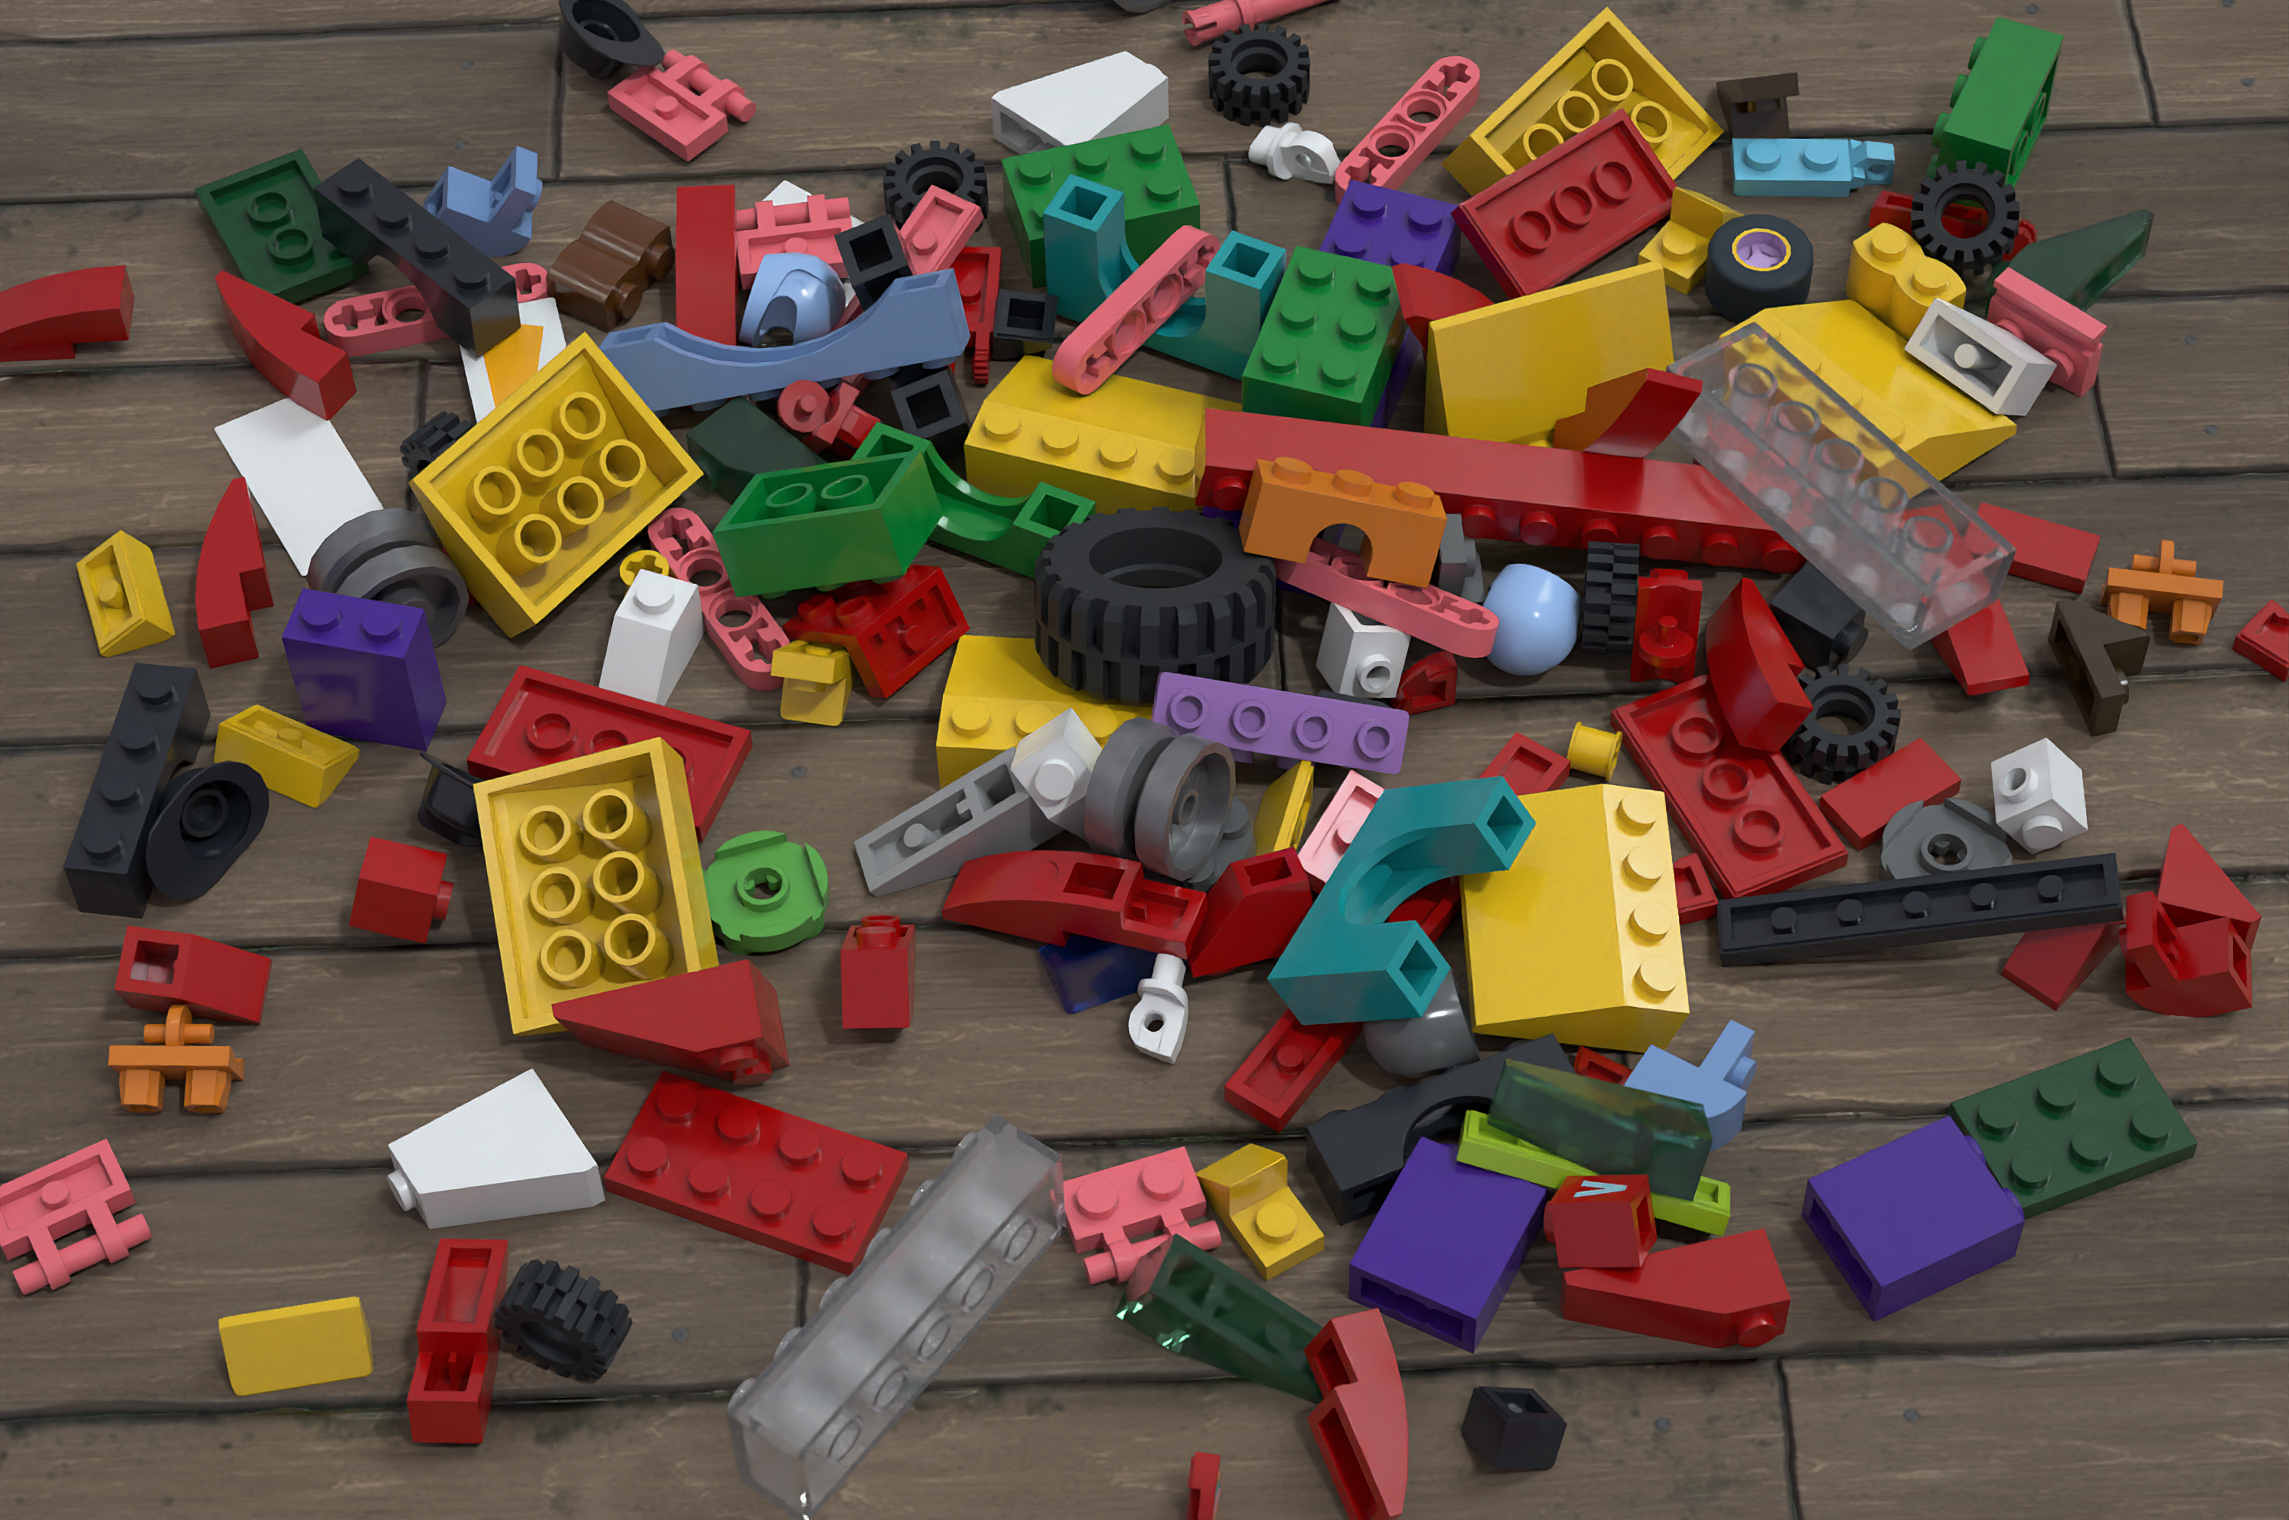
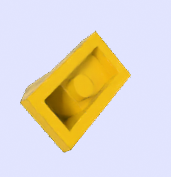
(1685, 238)
(815, 681)
(1260, 1209)

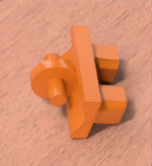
(2164, 587)
(205, 1068)

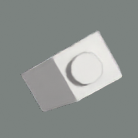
(1980, 358)
(652, 637)
(1057, 768)

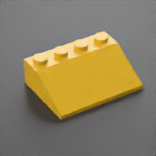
(1574, 90)
(1531, 359)
(1886, 383)
(1115, 446)
(551, 485)
(1002, 695)
(593, 878)
(1580, 926)

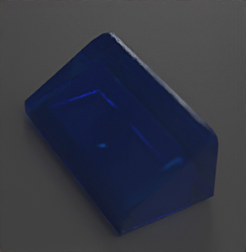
(1095, 971)

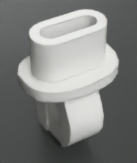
(1295, 153)
(1163, 1001)

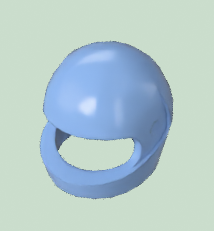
(794, 295)
(1536, 619)

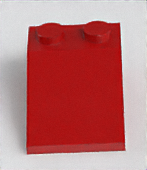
(701, 1022)

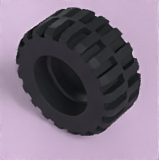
(1151, 598)

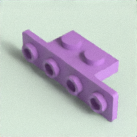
(1282, 723)

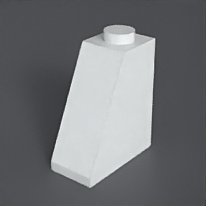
(1081, 104)
(495, 1160)

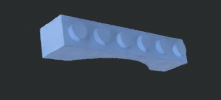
(909, 324)

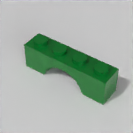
(983, 524)

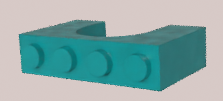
(1091, 259)
(1343, 955)

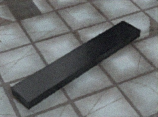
(1920, 910)

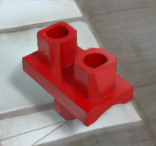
(827, 418)
(1666, 626)

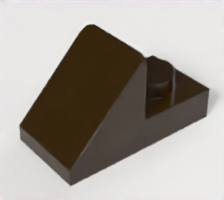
(1758, 105)
(2095, 660)

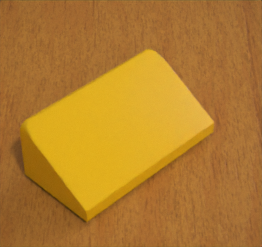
(124, 596)
(286, 753)
(1285, 810)
(297, 1346)

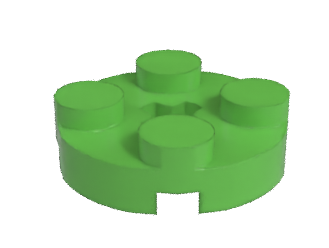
(774, 922)

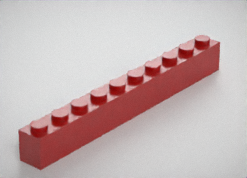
(1508, 488)

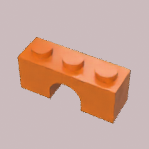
(1294, 503)

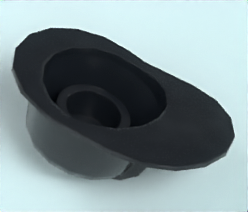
(606, 37)
(450, 803)
(204, 827)

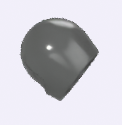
(1426, 1043)

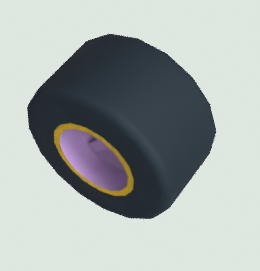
(1757, 266)

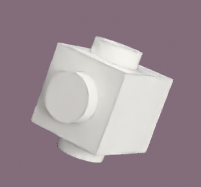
(1361, 654)
(2039, 796)

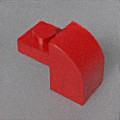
(2185, 968)

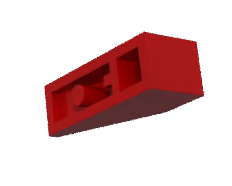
(1691, 1294)

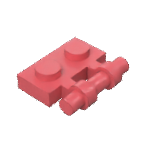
(669, 109)
(789, 229)
(61, 1200)
(1133, 1201)

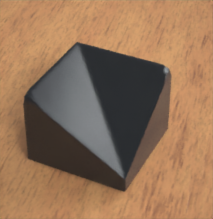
(1023, 323)
(1513, 1428)

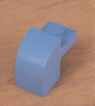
(492, 213)
(1716, 1084)

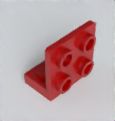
(885, 626)

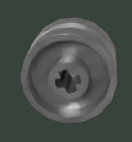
(396, 561)
(1159, 798)

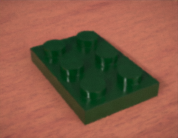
(274, 230)
(2076, 1128)

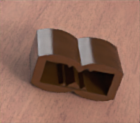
(611, 265)

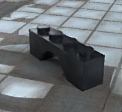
(462, 287)
(924, 398)
(153, 732)
(1364, 1149)

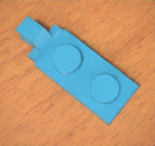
(1808, 166)

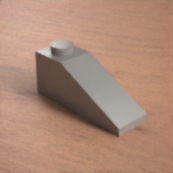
(963, 821)

